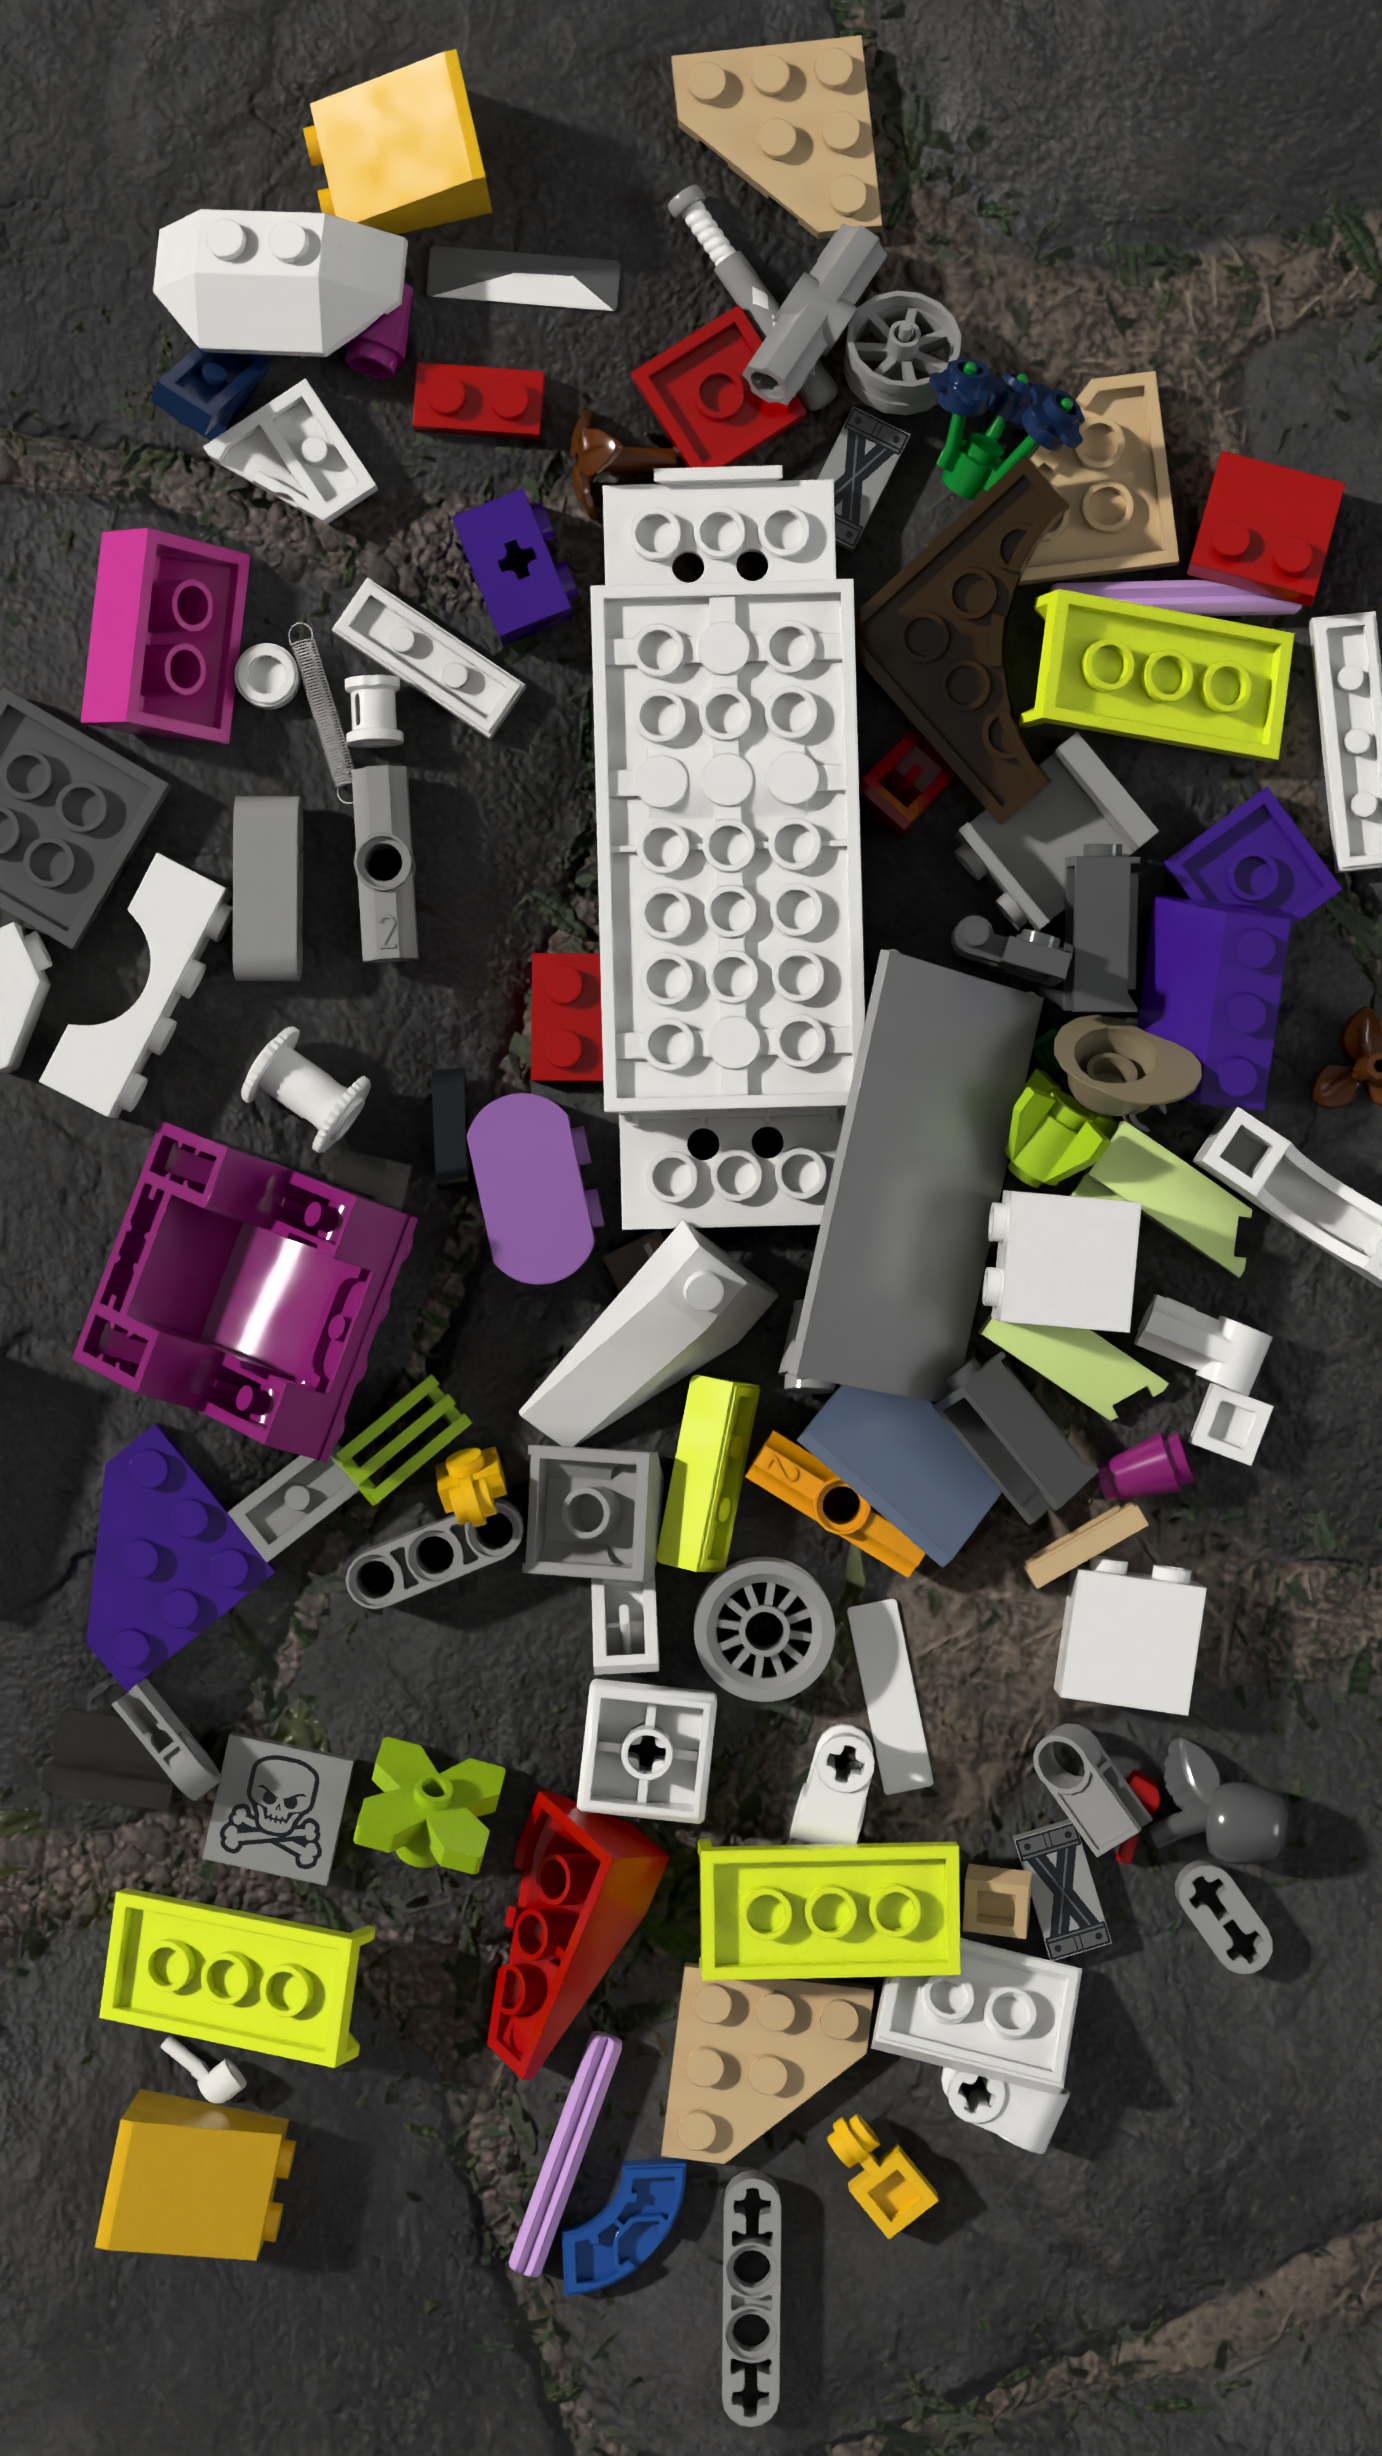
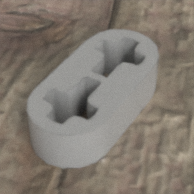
(1212, 1925)

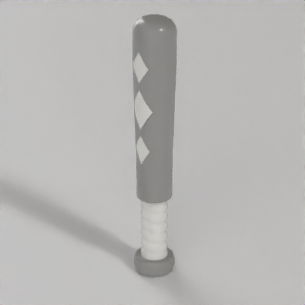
(745, 286)

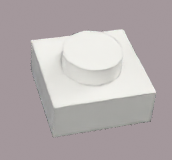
(1230, 1424)

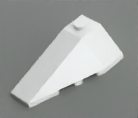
(660, 1328)

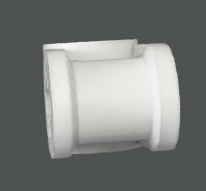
(834, 1799)
(1009, 2110)

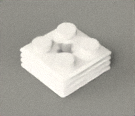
(675, 1783)

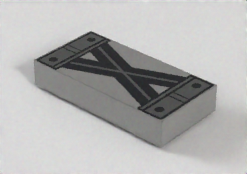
(861, 469)
(1062, 1890)

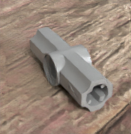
(814, 314)
(380, 823)

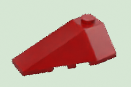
(576, 1908)

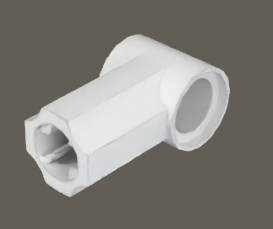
(1216, 1348)

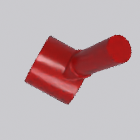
(1147, 1792)

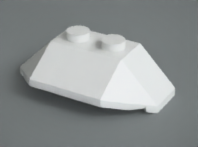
(277, 280)

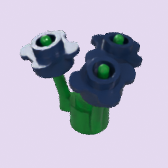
(970, 390)

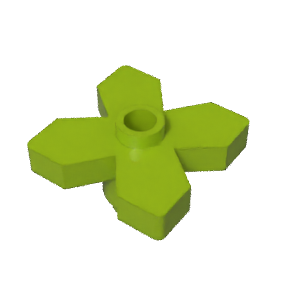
(427, 1813)

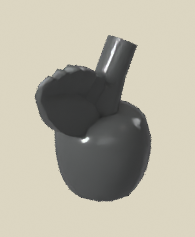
(1239, 1817)

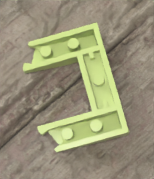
(1173, 1198)

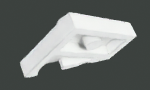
(296, 455)

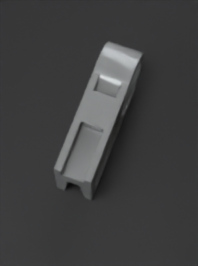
(168, 1740)
(1096, 1803)

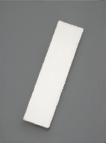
(1351, 734)

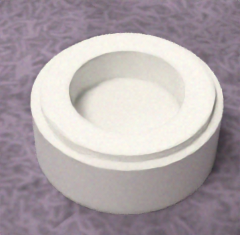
(267, 676)

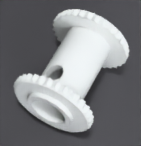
(305, 1089)

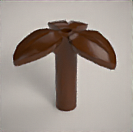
(600, 452)
(1361, 1041)

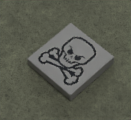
(279, 1808)

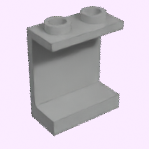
(1030, 850)

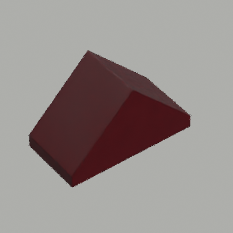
(905, 783)

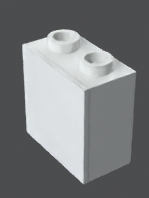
(1063, 1261)
(1130, 1636)

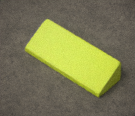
(707, 1474)

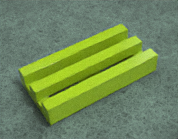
(442, 1406)

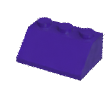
(1216, 991)

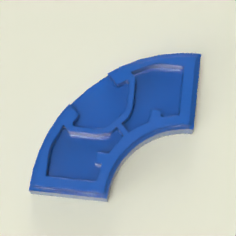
(627, 2228)

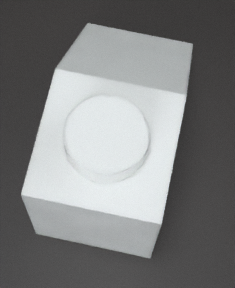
(21, 991)

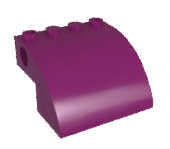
(245, 1291)

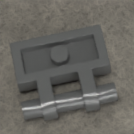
(1027, 956)

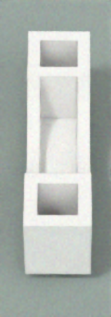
(105, 1060)
(1294, 1191)

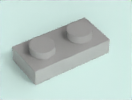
(292, 1503)

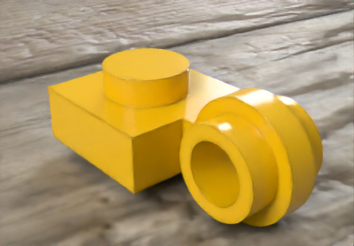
(470, 1483)
(888, 2187)

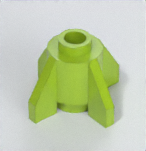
(1053, 1134)

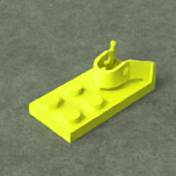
(1161, 675)
(829, 1910)
(232, 1977)

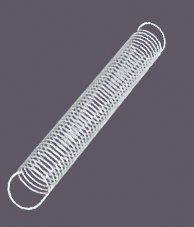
(340, 755)

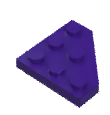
(162, 1559)

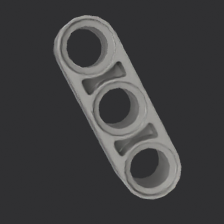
(268, 888)
(410, 1572)

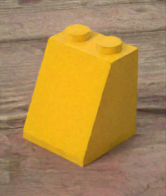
(400, 149)
(194, 2179)

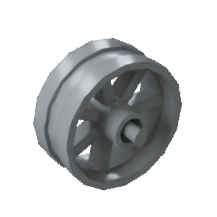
(893, 383)

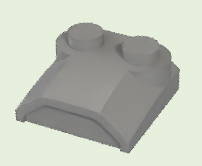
(594, 1512)

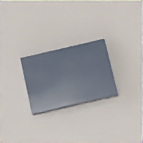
(904, 1466)

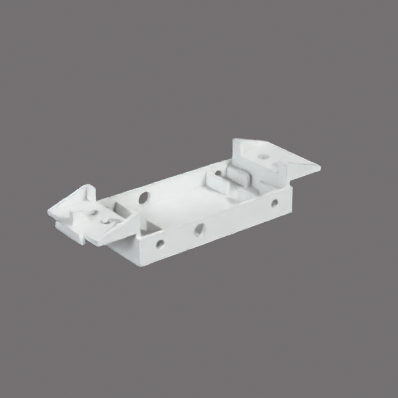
(726, 844)

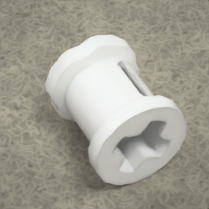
(373, 711)

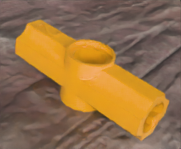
(804, 1481)

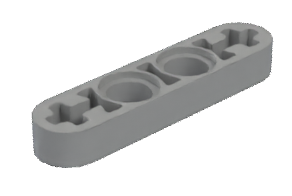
(751, 2298)

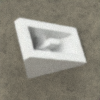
(624, 1626)

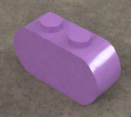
(534, 1188)

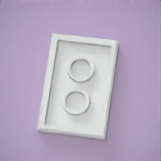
(996, 2020)

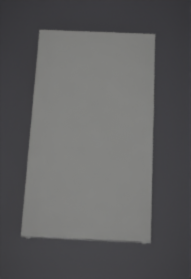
(915, 1180)

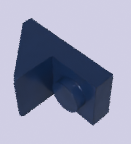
(210, 389)

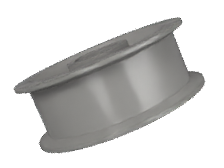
(756, 1685)

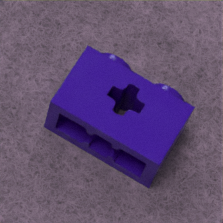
(501, 529)

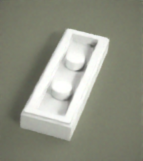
(428, 658)

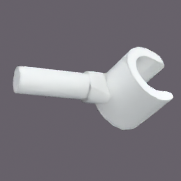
(215, 2084)

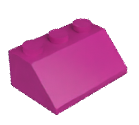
(165, 636)

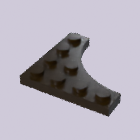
(942, 636)

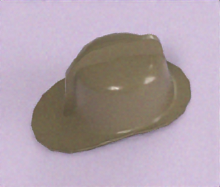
(1121, 1067)

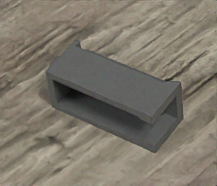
(1100, 930)
(1012, 1437)

